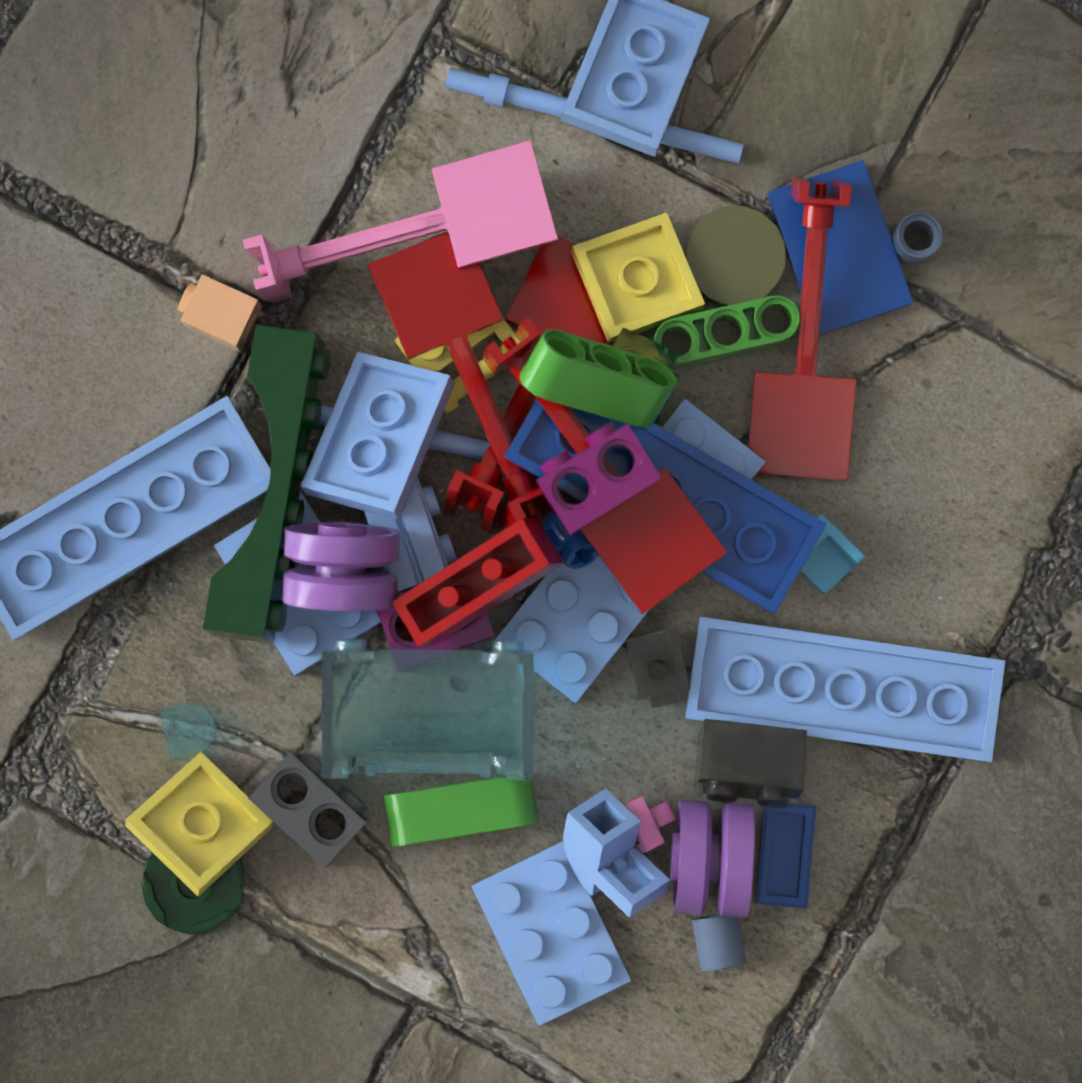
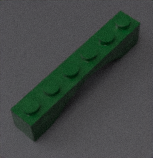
(249, 588)

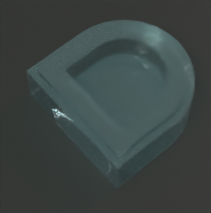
(188, 729)

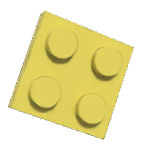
(637, 277)
(199, 823)

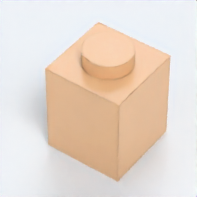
(219, 312)

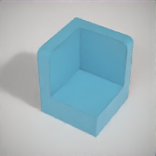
(830, 558)

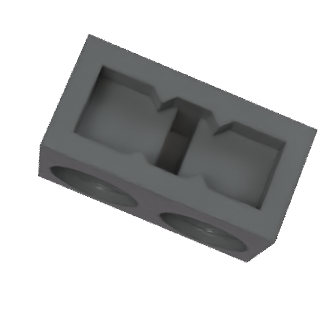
(301, 819)

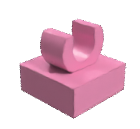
(651, 819)

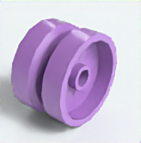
(340, 566)
(713, 858)

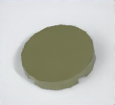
(735, 255)

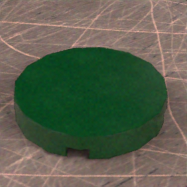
(180, 908)

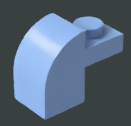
(604, 857)

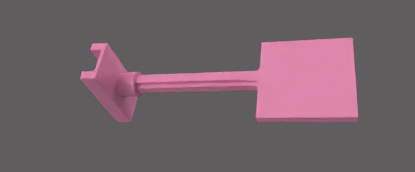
(487, 205)

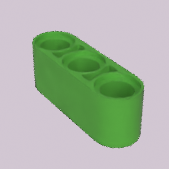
(744, 316)
(598, 378)
(459, 810)

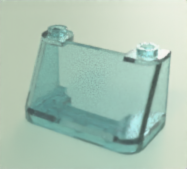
(427, 710)

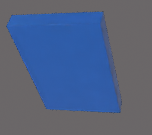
(860, 263)

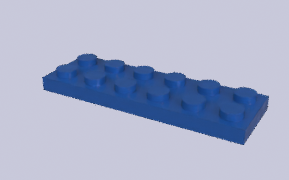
(758, 529)

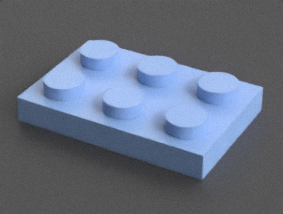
(635, 72)
(377, 435)
(306, 630)
(550, 934)

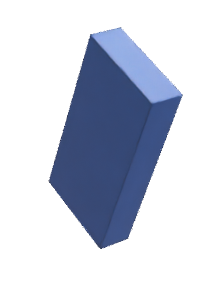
(785, 856)

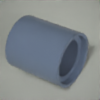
(929, 225)
(718, 942)

